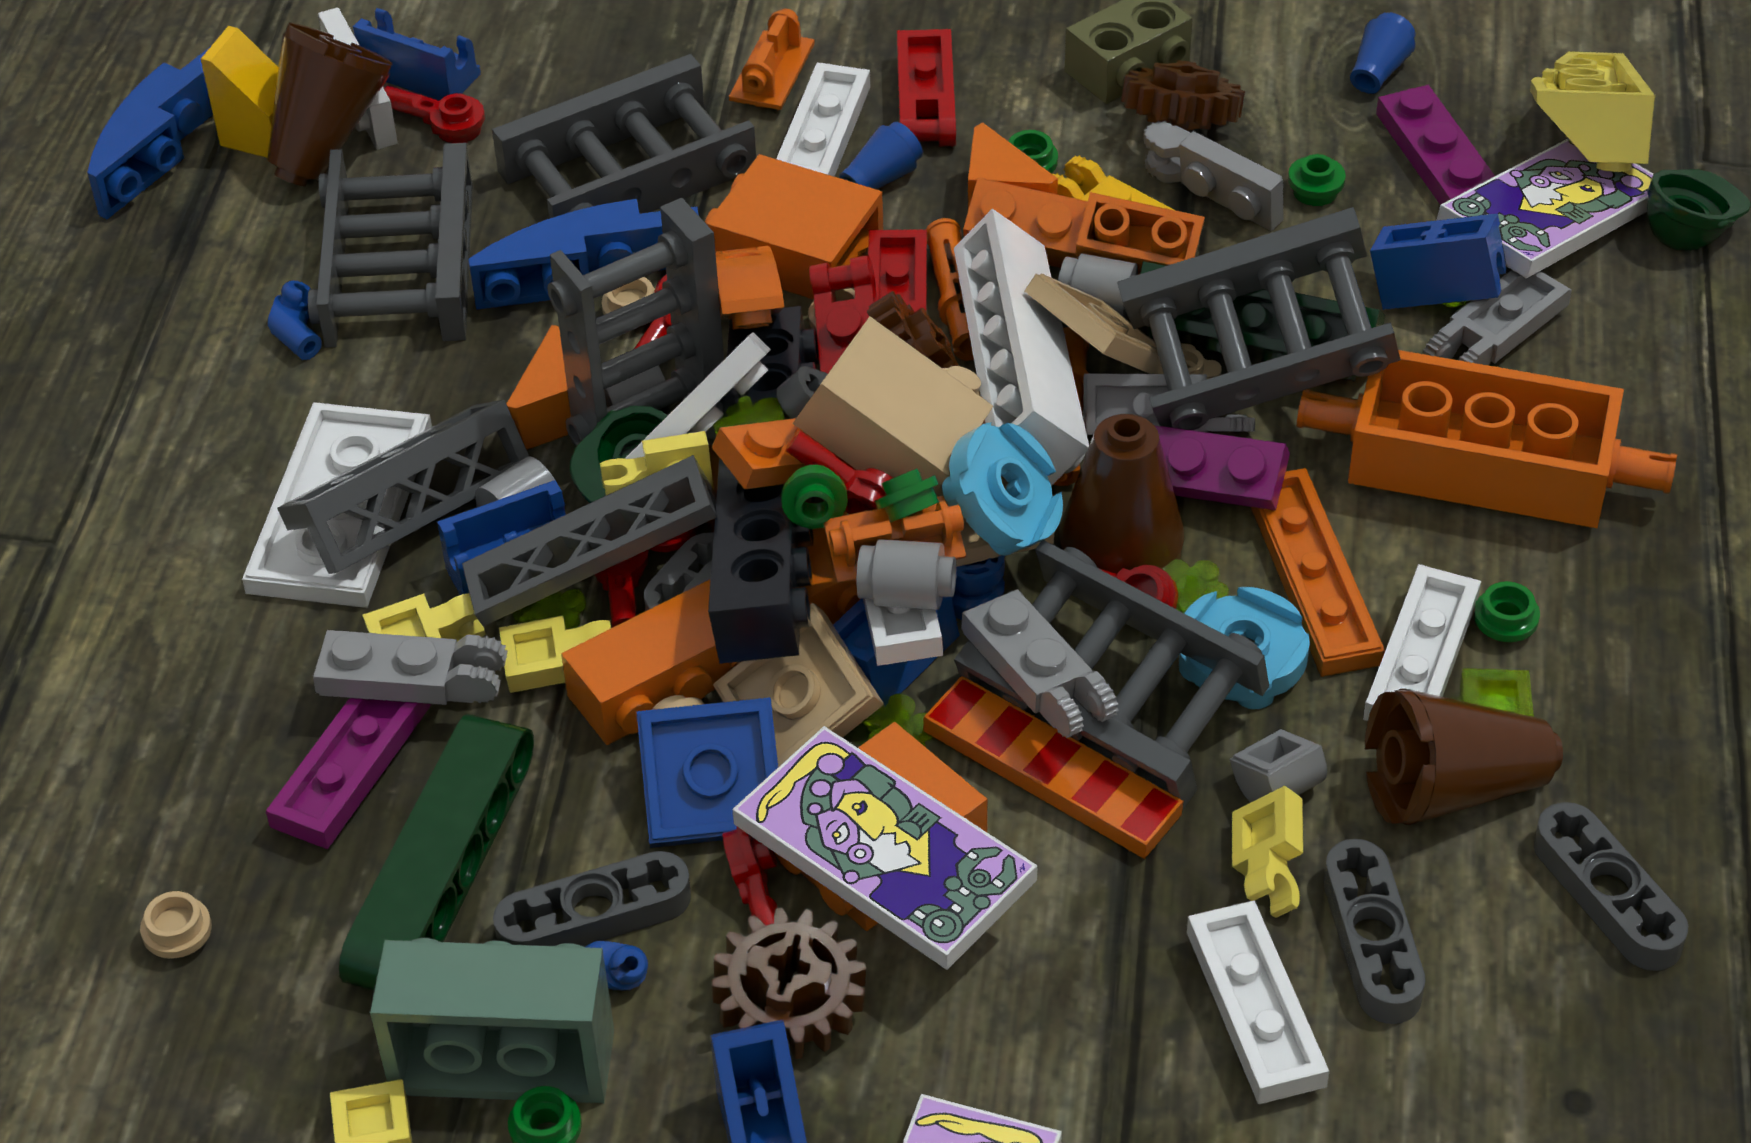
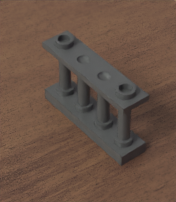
(614, 114)
(443, 260)
(1243, 268)
(689, 296)
(1158, 760)

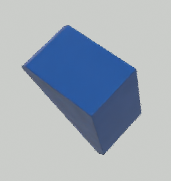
(757, 1085)

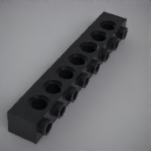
(757, 550)

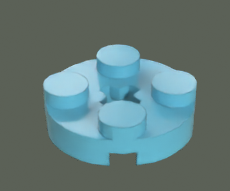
(1002, 516)
(1266, 620)

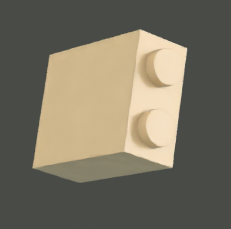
(891, 408)

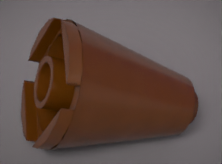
(319, 99)
(1124, 499)
(1452, 755)

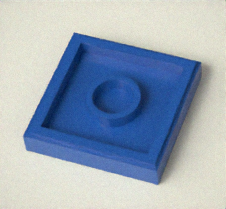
(702, 766)

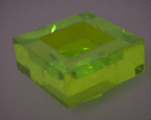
(1498, 689)

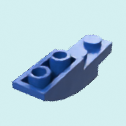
(147, 134)
(520, 264)

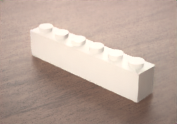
(1019, 342)

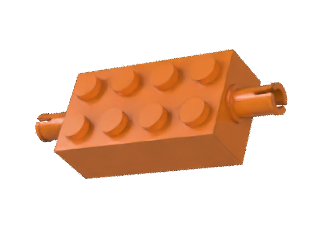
(1488, 438)

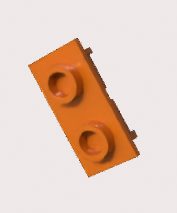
(773, 63)
(933, 524)

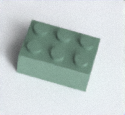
(493, 1019)

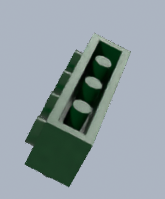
(1260, 323)

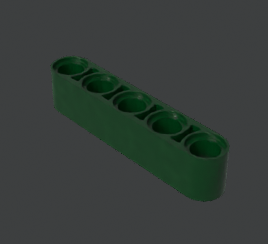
(440, 843)

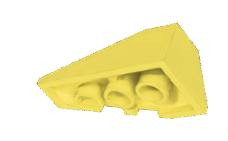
(1599, 107)

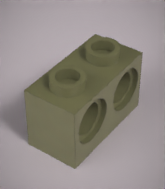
(1125, 39)

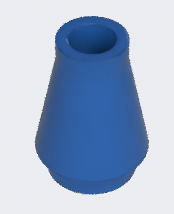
(1382, 50)
(885, 157)

